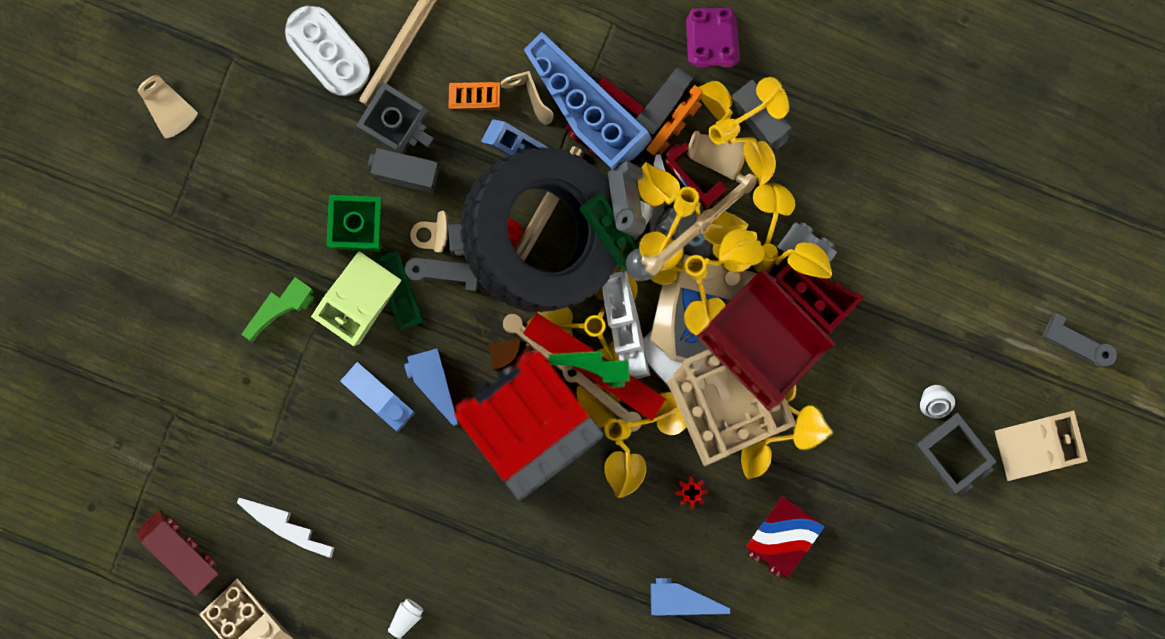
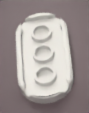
(327, 50)

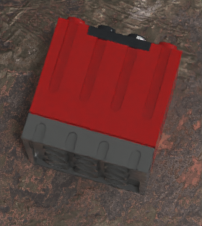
(528, 424)

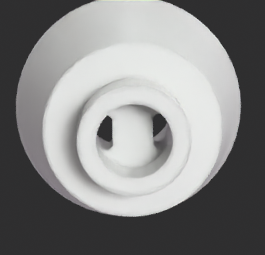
(937, 402)

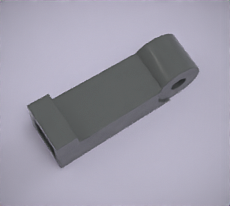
(664, 101)
(626, 198)
(421, 269)
(1077, 344)

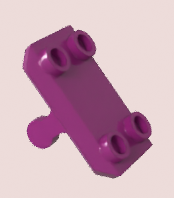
(712, 37)

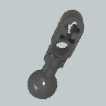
(664, 223)

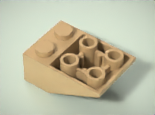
(1040, 445)
(241, 616)

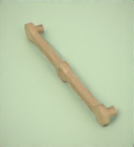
(701, 225)
(513, 325)

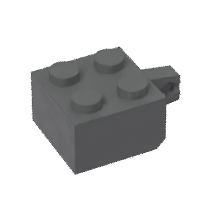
(395, 120)

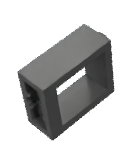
(762, 124)
(403, 170)
(937, 434)

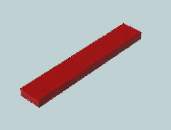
(559, 342)

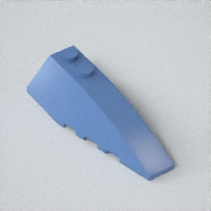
(586, 106)

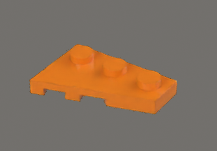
(676, 125)

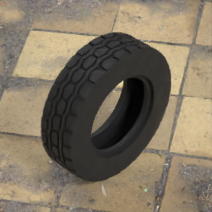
(488, 240)

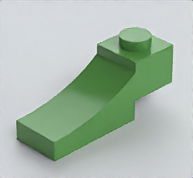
(295, 297)

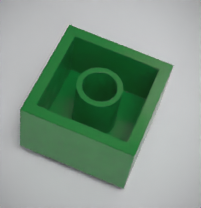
(354, 223)

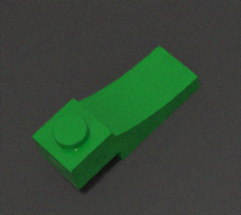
(613, 372)

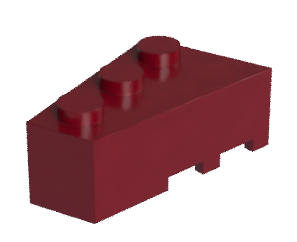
(821, 298)
(177, 552)

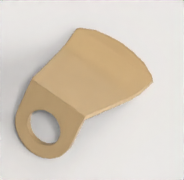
(166, 107)
(542, 112)
(721, 158)
(438, 230)

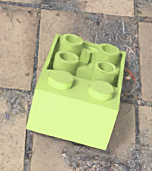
(356, 299)

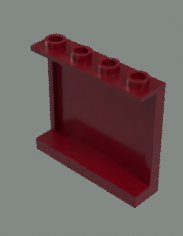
(765, 339)

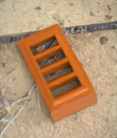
(484, 86)

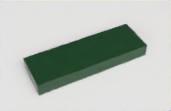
(601, 218)
(403, 299)

